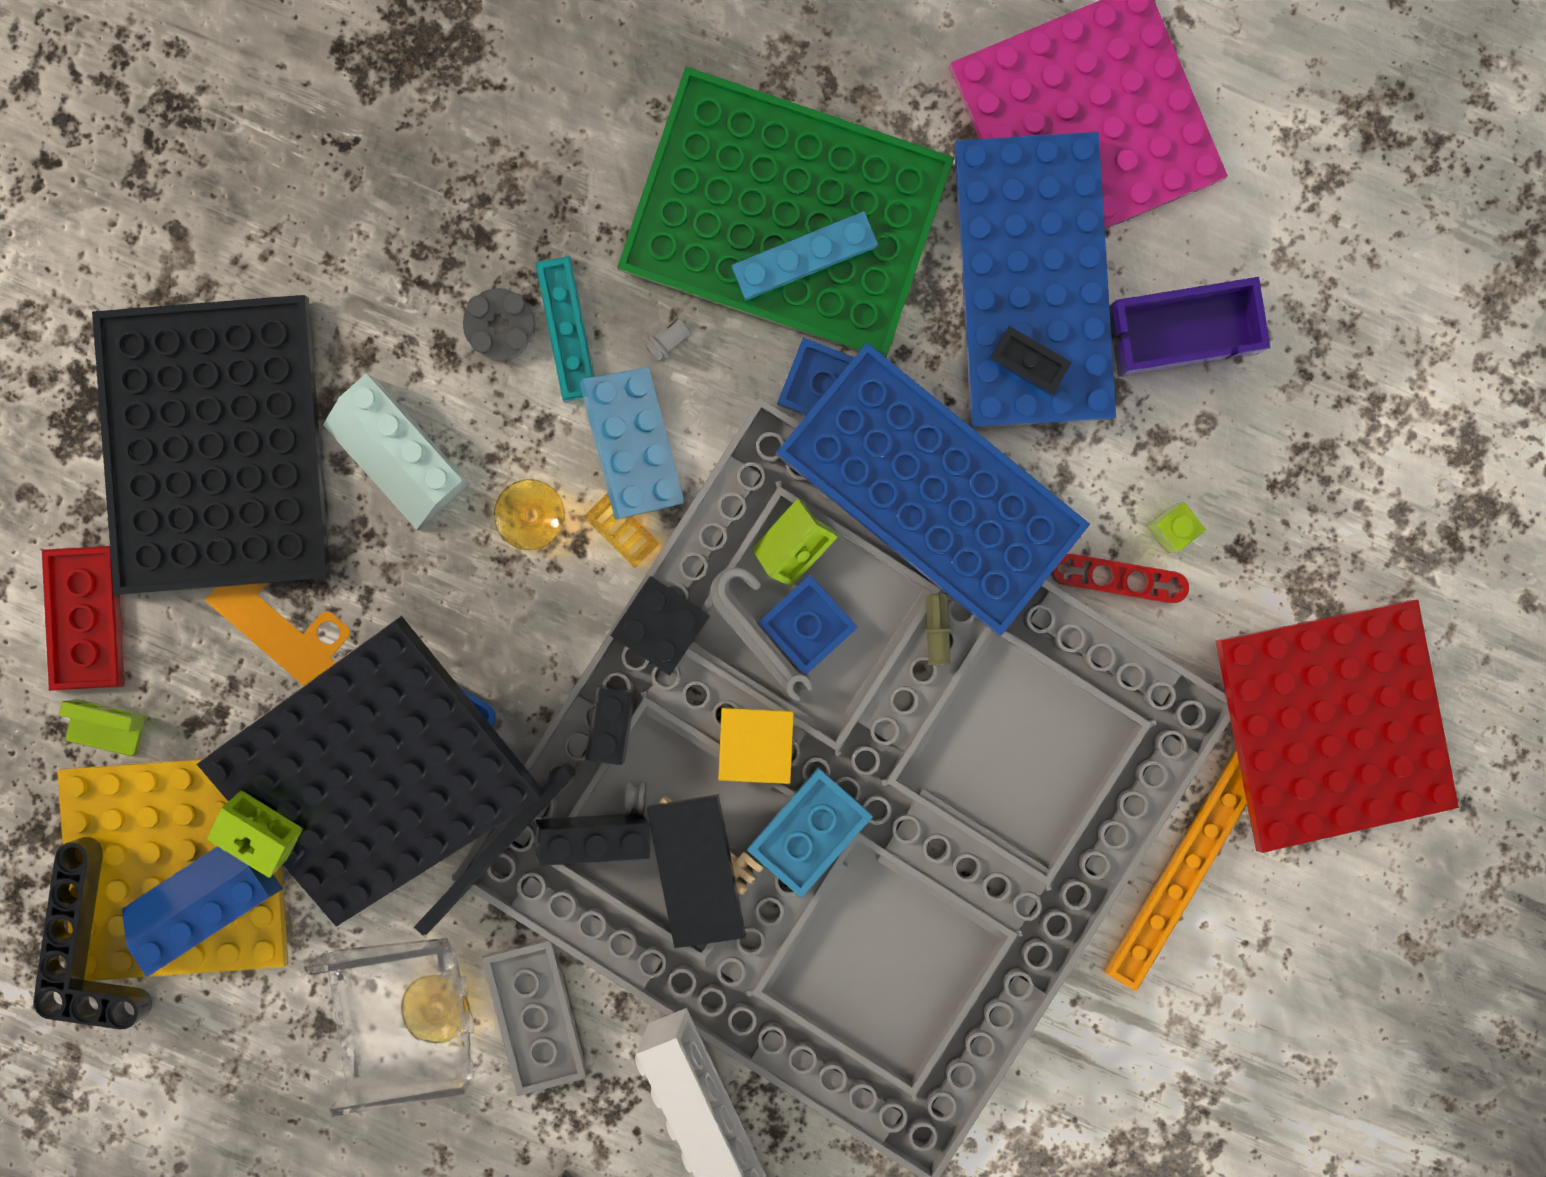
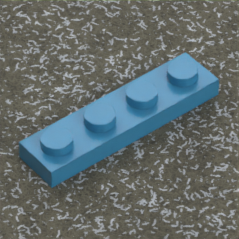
(804, 256)

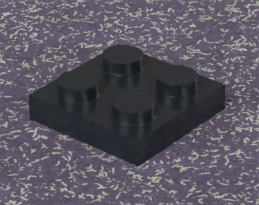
(660, 625)

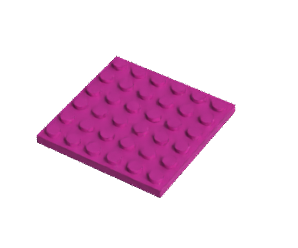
(1105, 74)

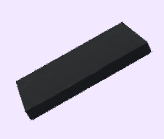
(696, 871)

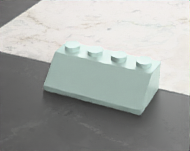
(394, 451)

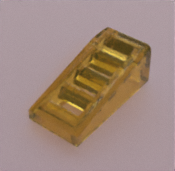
(635, 559)

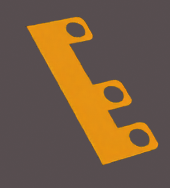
(295, 652)

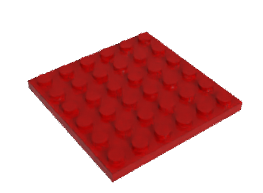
(1336, 725)

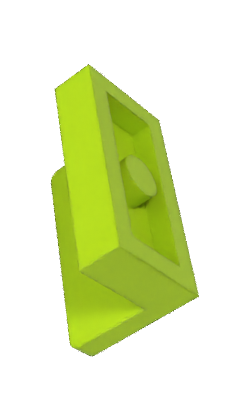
(793, 544)
(102, 726)

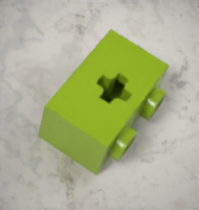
(254, 833)

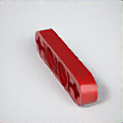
(1119, 575)

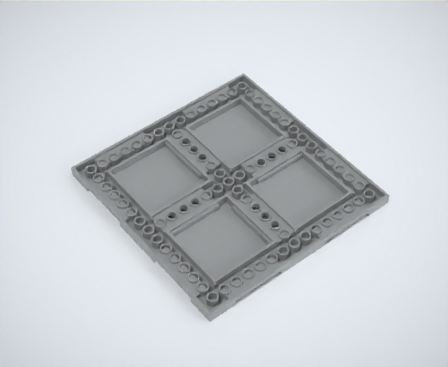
(894, 977)

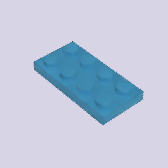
(631, 442)

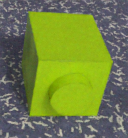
(1176, 527)

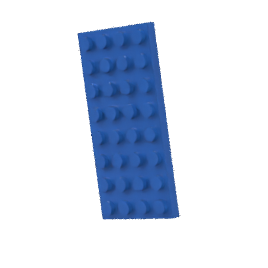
(1038, 266)
(933, 489)

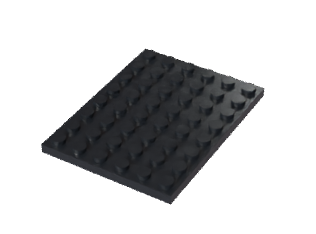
(211, 444)
(377, 769)

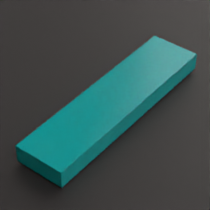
(565, 325)

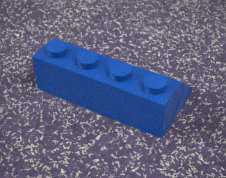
(192, 907)

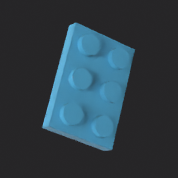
(809, 832)

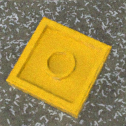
(755, 745)

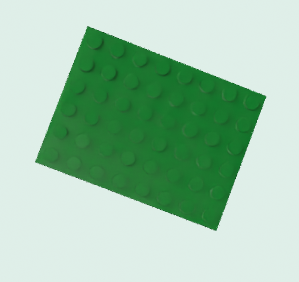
(761, 171)

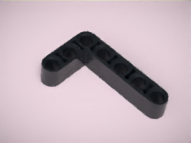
(74, 949)

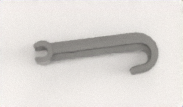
(751, 632)

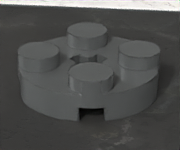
(482, 311)

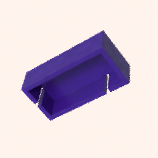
(1189, 326)

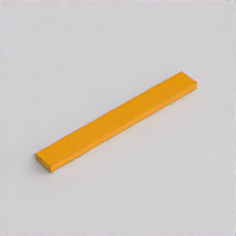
(1180, 878)

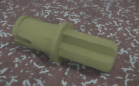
(937, 629)

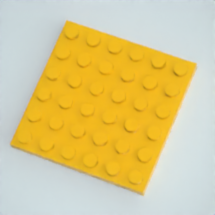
(149, 828)

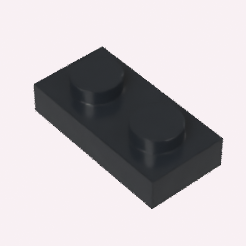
(1030, 360)

